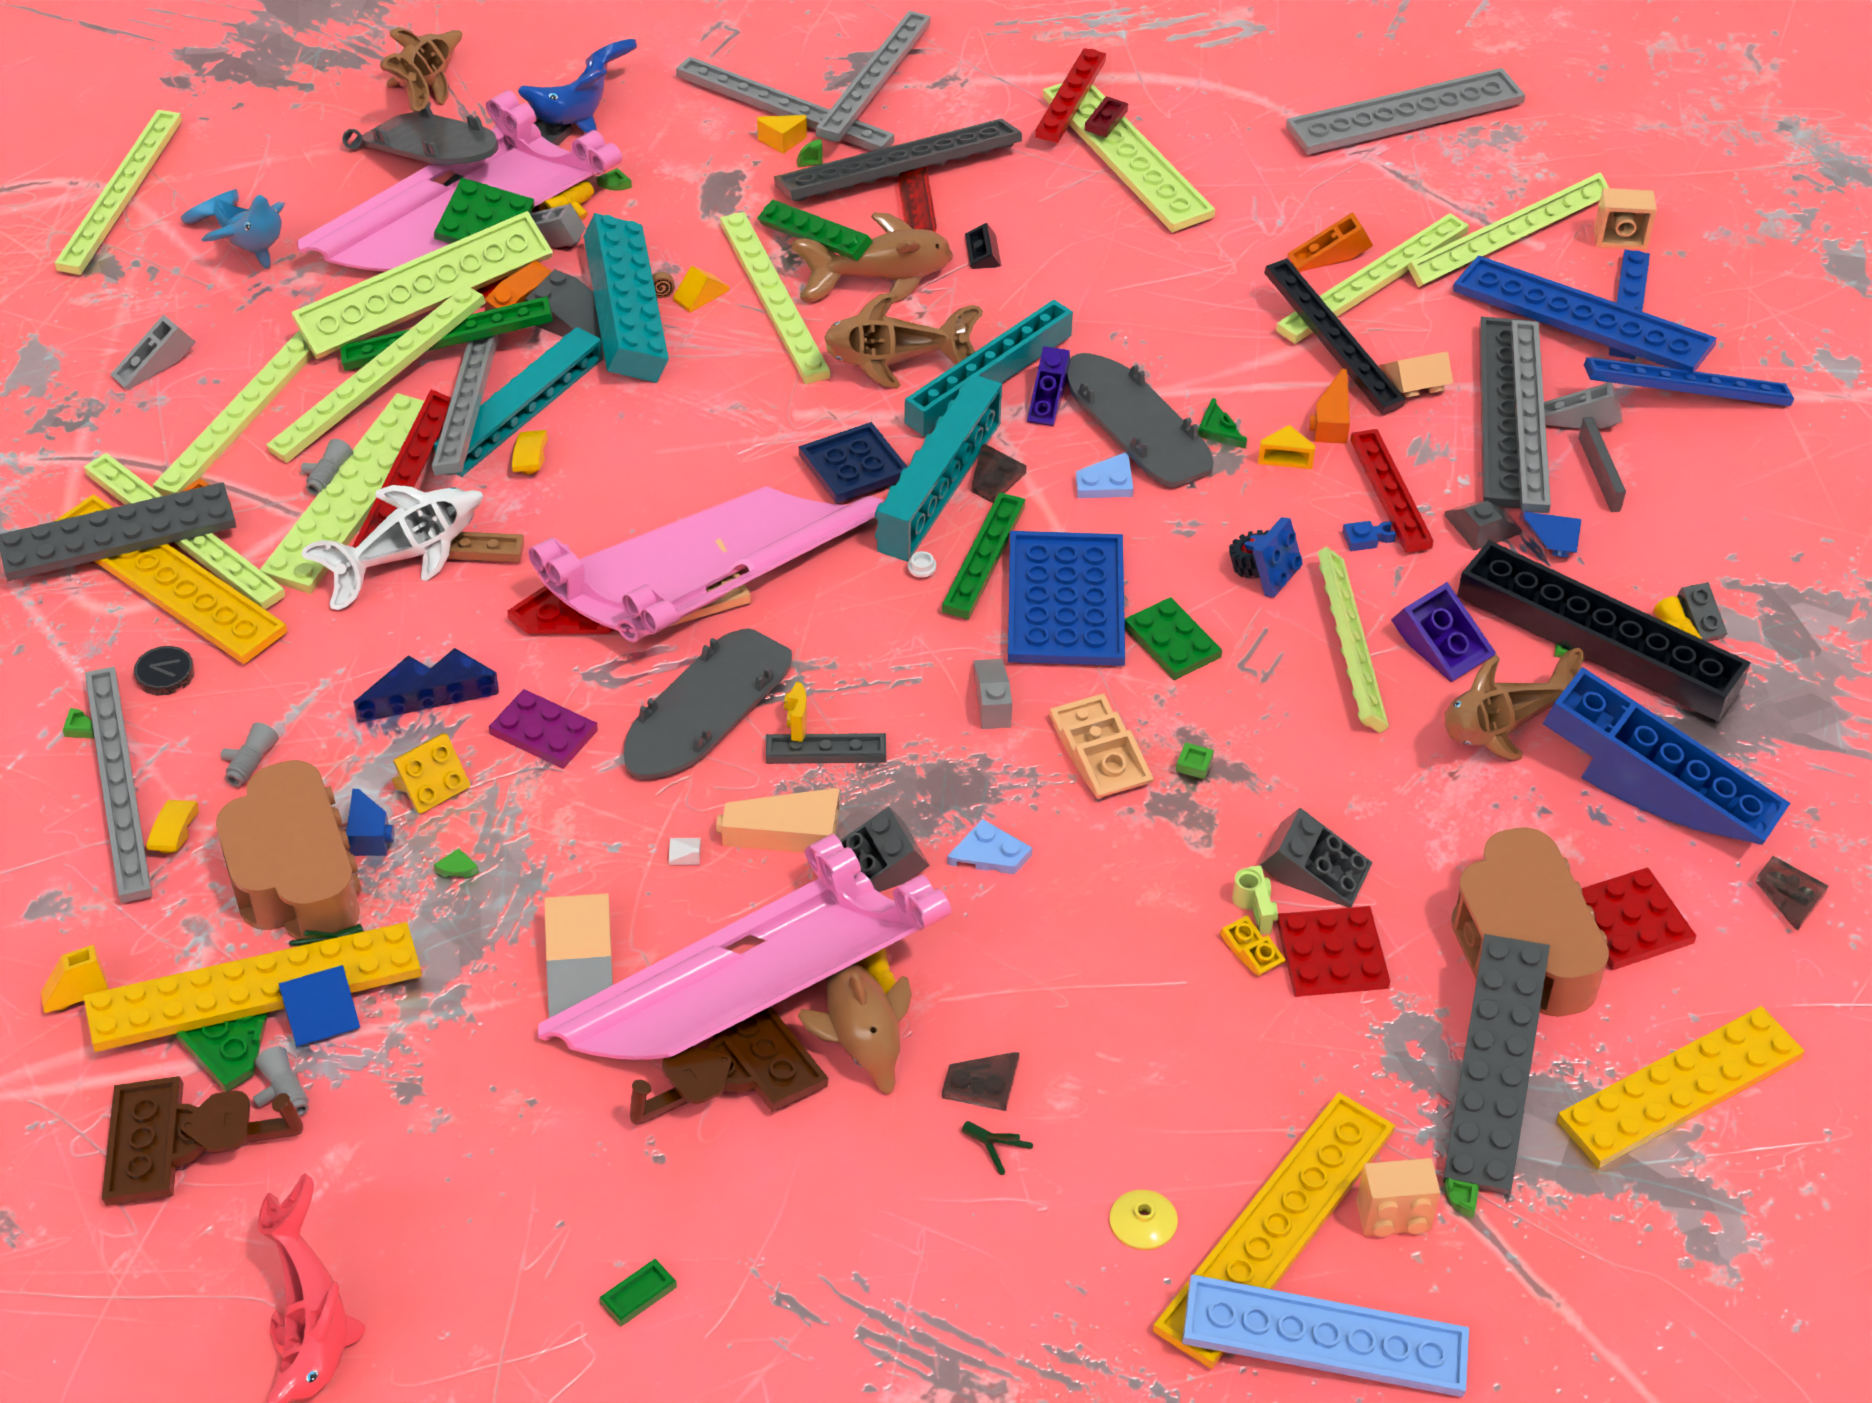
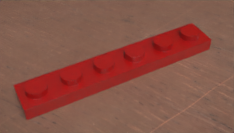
(1070, 95)
(1391, 491)

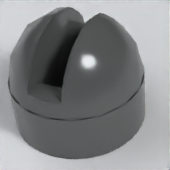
(347, 135)

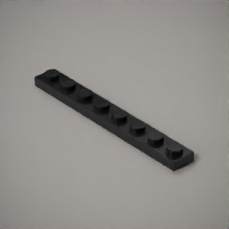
(1335, 336)

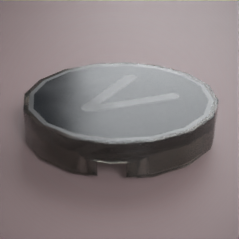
(164, 670)

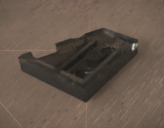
(995, 473)
(1791, 890)
(982, 1081)

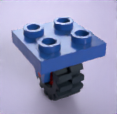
(1268, 555)

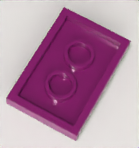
(543, 728)

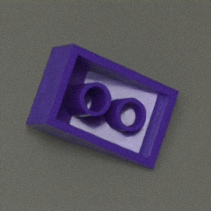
(1443, 633)

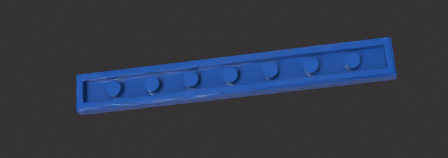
(1684, 381)

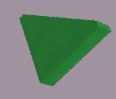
(1220, 427)

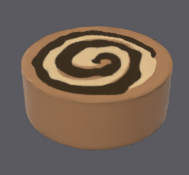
(663, 284)

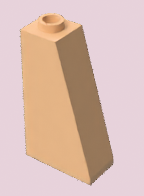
(780, 821)

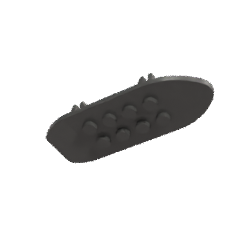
(433, 138)
(1139, 420)
(704, 703)

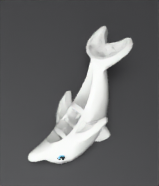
(418, 527)

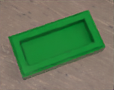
(638, 1292)

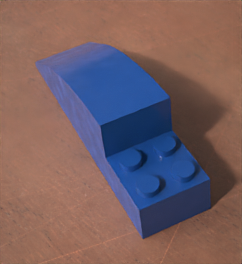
(1659, 766)

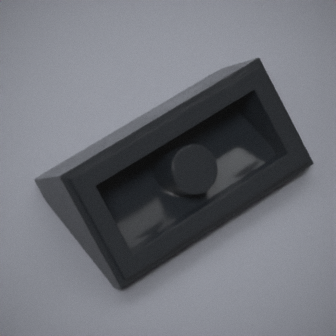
(983, 247)

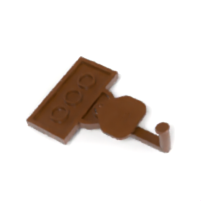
(744, 1057)
(157, 1133)

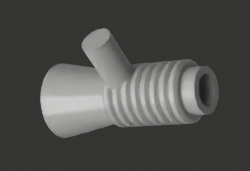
(324, 471)
(247, 758)
(277, 1069)

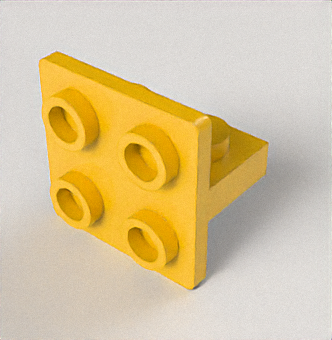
(430, 773)

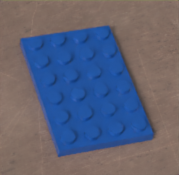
(1066, 598)

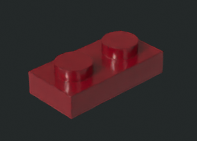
(1106, 116)

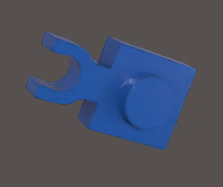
(1366, 536)

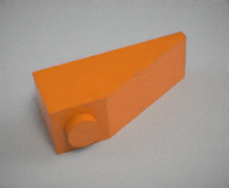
(1333, 245)
(517, 286)
(1332, 412)

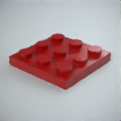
(1637, 918)
(1333, 951)

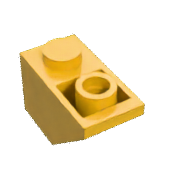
(74, 976)

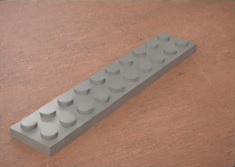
(1404, 111)

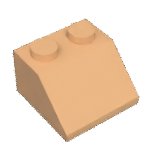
(1419, 373)

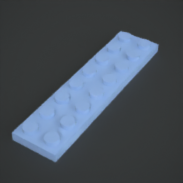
(1326, 1335)

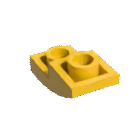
(528, 451)
(796, 705)
(171, 825)
(1250, 947)

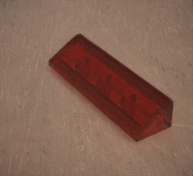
(917, 199)

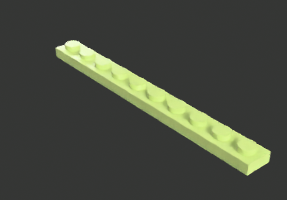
(118, 192)
(1507, 230)
(1378, 273)
(775, 298)
(375, 374)
(235, 417)
(205, 549)

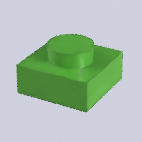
(1194, 760)

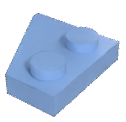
(1106, 479)
(991, 850)

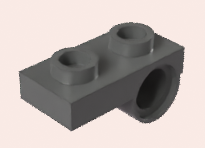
(1702, 611)

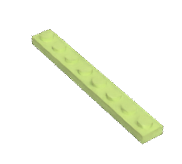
(1353, 640)

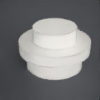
(922, 564)

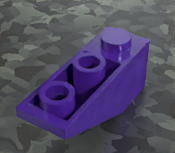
(1049, 386)

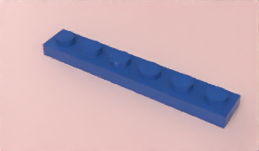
(1632, 286)

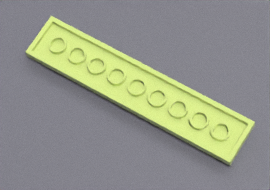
(1141, 167)
(420, 284)
(347, 500)

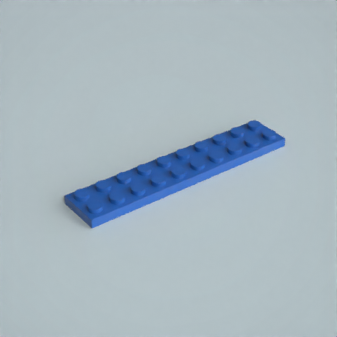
(1585, 314)

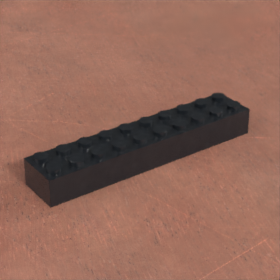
(1604, 629)

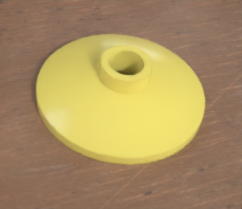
(1139, 1230)

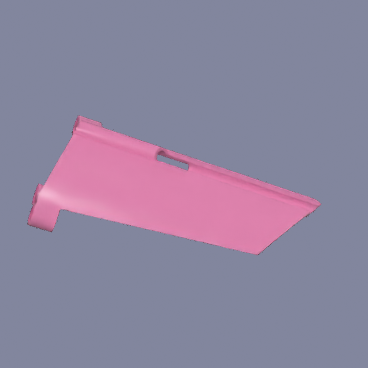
(403, 218)
(666, 572)
(714, 988)

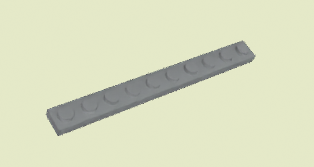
(872, 76)
(776, 101)
(464, 406)
(1530, 417)
(118, 785)

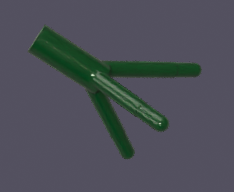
(321, 936)
(989, 1138)

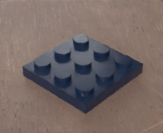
(853, 462)

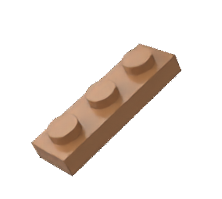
(487, 547)

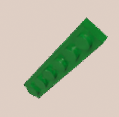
(809, 226)
(983, 556)

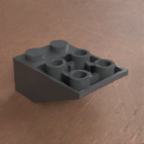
(886, 850)
(1315, 860)

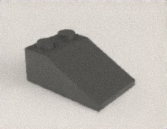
(570, 304)

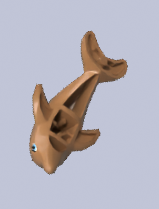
(421, 65)
(897, 255)
(880, 340)
(1495, 710)
(863, 1021)

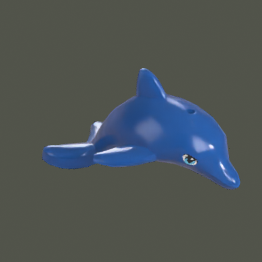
(578, 100)

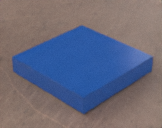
(319, 1005)

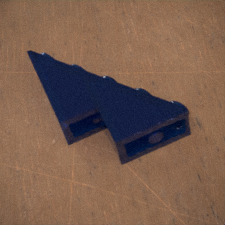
(417, 687)

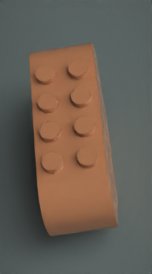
(289, 853)
(1531, 896)

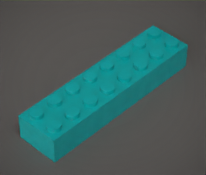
(625, 298)
(938, 468)

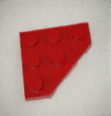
(548, 614)

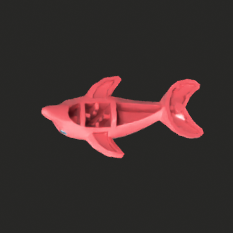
(314, 1321)

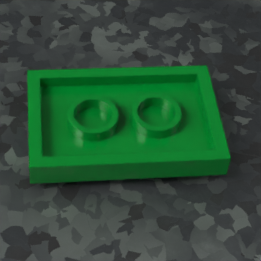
(1172, 638)

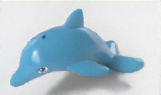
(248, 229)

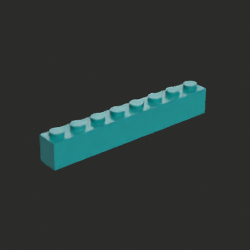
(994, 361)
(531, 392)

